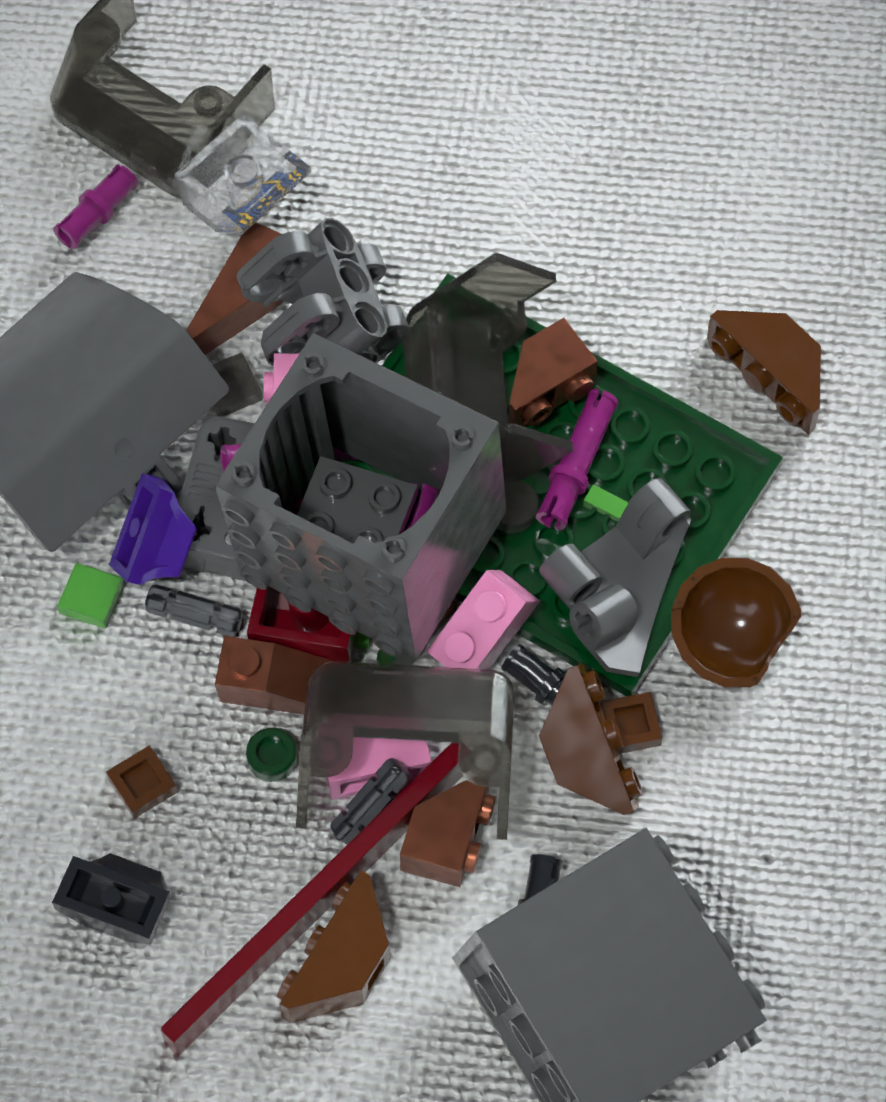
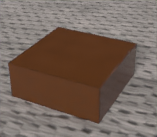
(635, 720)
(141, 782)

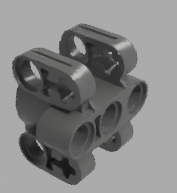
(329, 291)

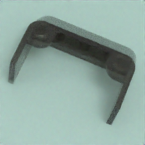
(132, 116)
(459, 349)
(407, 704)

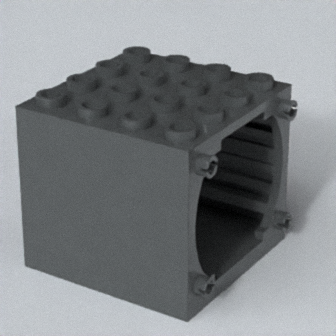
(350, 403)
(611, 980)

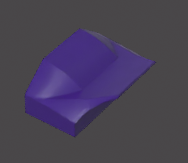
(153, 534)

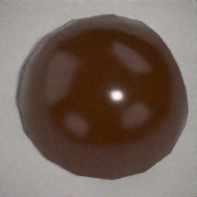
(733, 620)

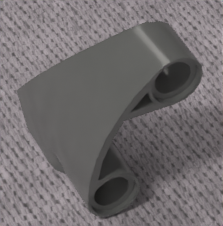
(621, 577)

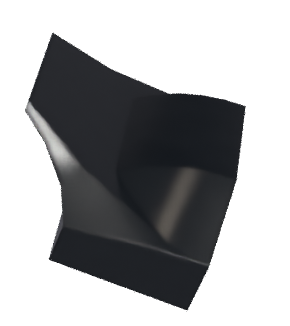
(113, 897)

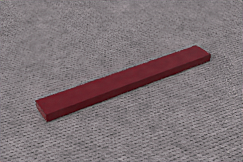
(308, 904)

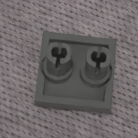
(357, 502)

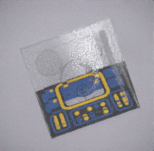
(239, 177)

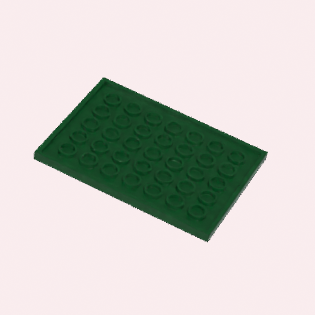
(647, 438)

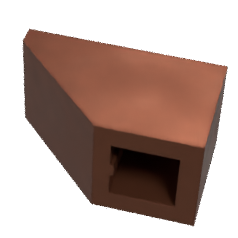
(550, 371)
(444, 831)

